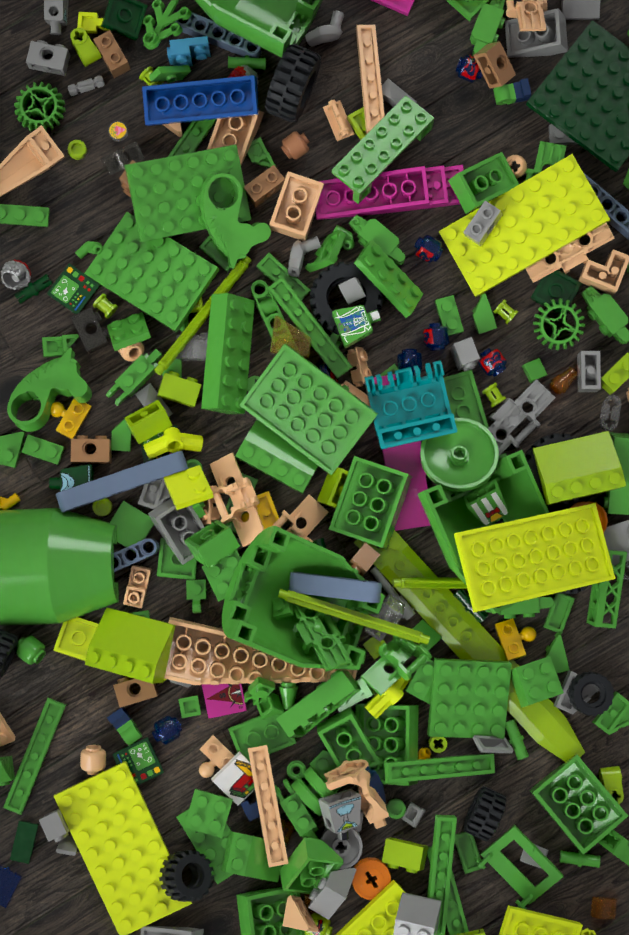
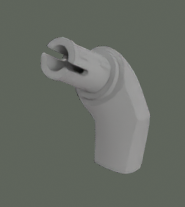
(326, 33)
(297, 254)

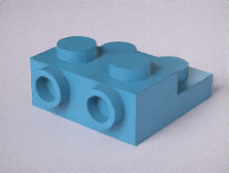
(184, 50)

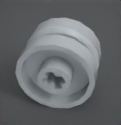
(352, 847)

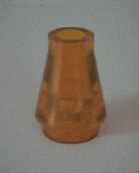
(563, 381)

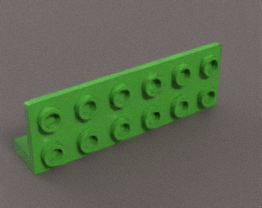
(382, 146)

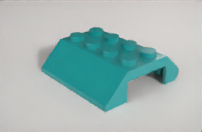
(410, 406)

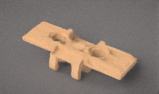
(529, 14)
(571, 255)
(242, 497)
(307, 509)

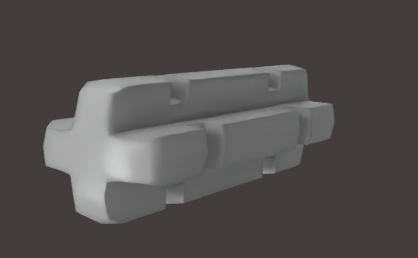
(86, 85)

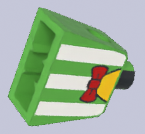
(487, 503)

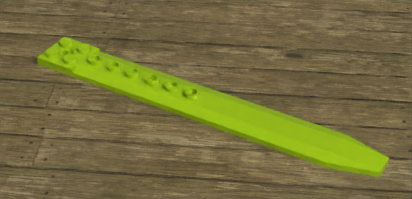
(472, 642)

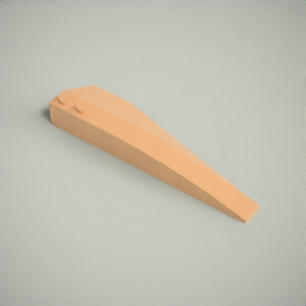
(208, 656)

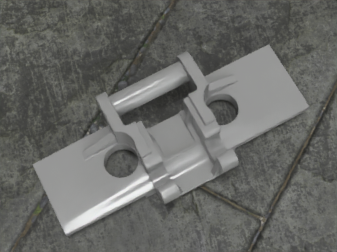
(512, 414)

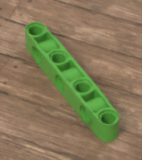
(266, 305)

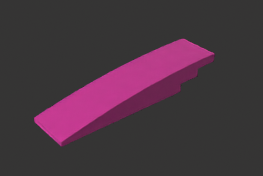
(391, 193)
(407, 460)

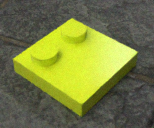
(188, 487)
(75, 638)

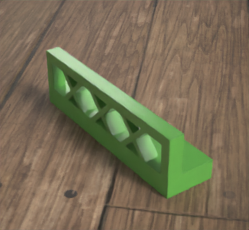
(600, 591)

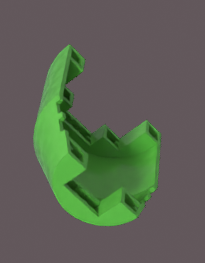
(264, 22)
(450, 515)
(54, 566)
(257, 581)

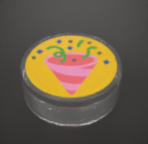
(118, 131)

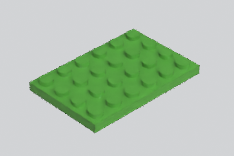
(169, 190)
(152, 274)
(308, 409)

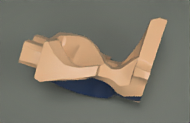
(369, 787)

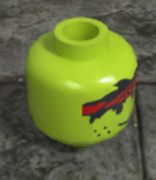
(323, 925)

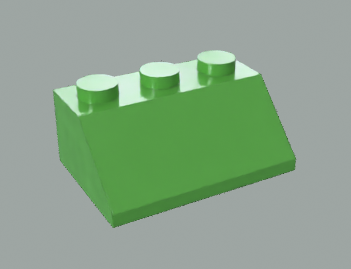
(308, 865)

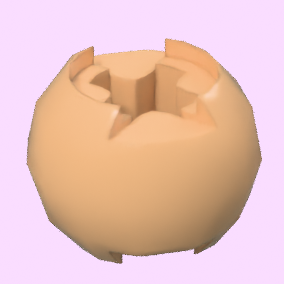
(519, 160)

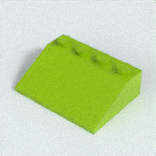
(578, 468)
(131, 646)

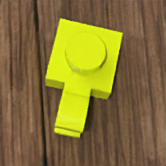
(90, 22)

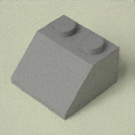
(331, 892)
(417, 915)

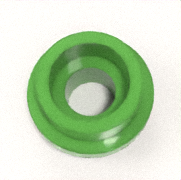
(291, 774)

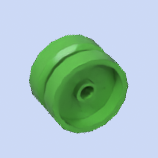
(314, 791)

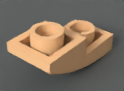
(137, 586)

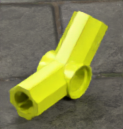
(173, 442)
(379, 704)

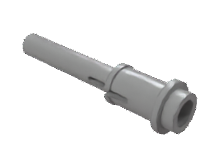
(408, 612)

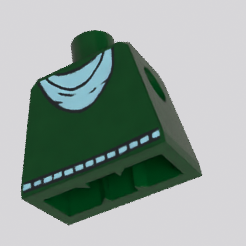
(72, 477)

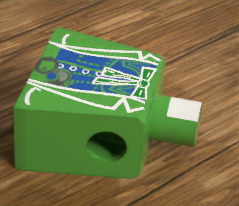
(354, 323)

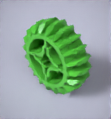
(54, 99)
(543, 318)

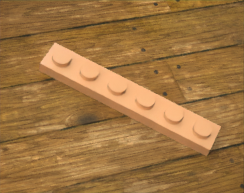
(370, 75)
(268, 806)

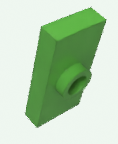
(169, 73)

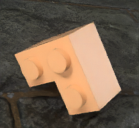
(606, 277)

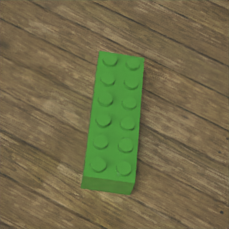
(227, 353)

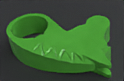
(222, 224)
(43, 384)

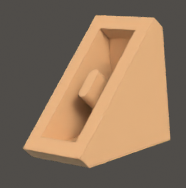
(298, 916)

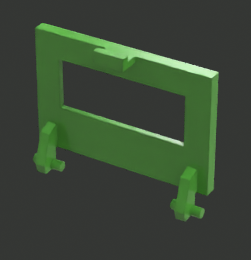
(512, 874)

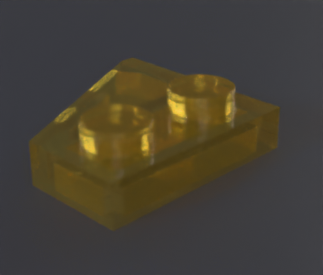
(287, 333)

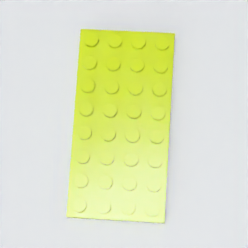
(535, 223)
(534, 557)
(119, 847)

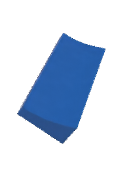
(200, 100)

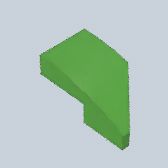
(259, 155)
(483, 315)
(57, 345)
(121, 437)
(558, 654)

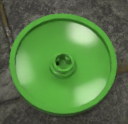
(462, 458)

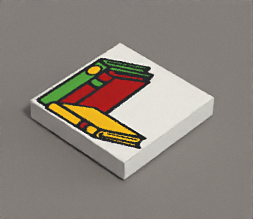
(235, 778)

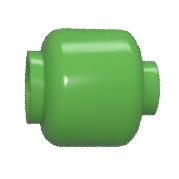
(31, 650)

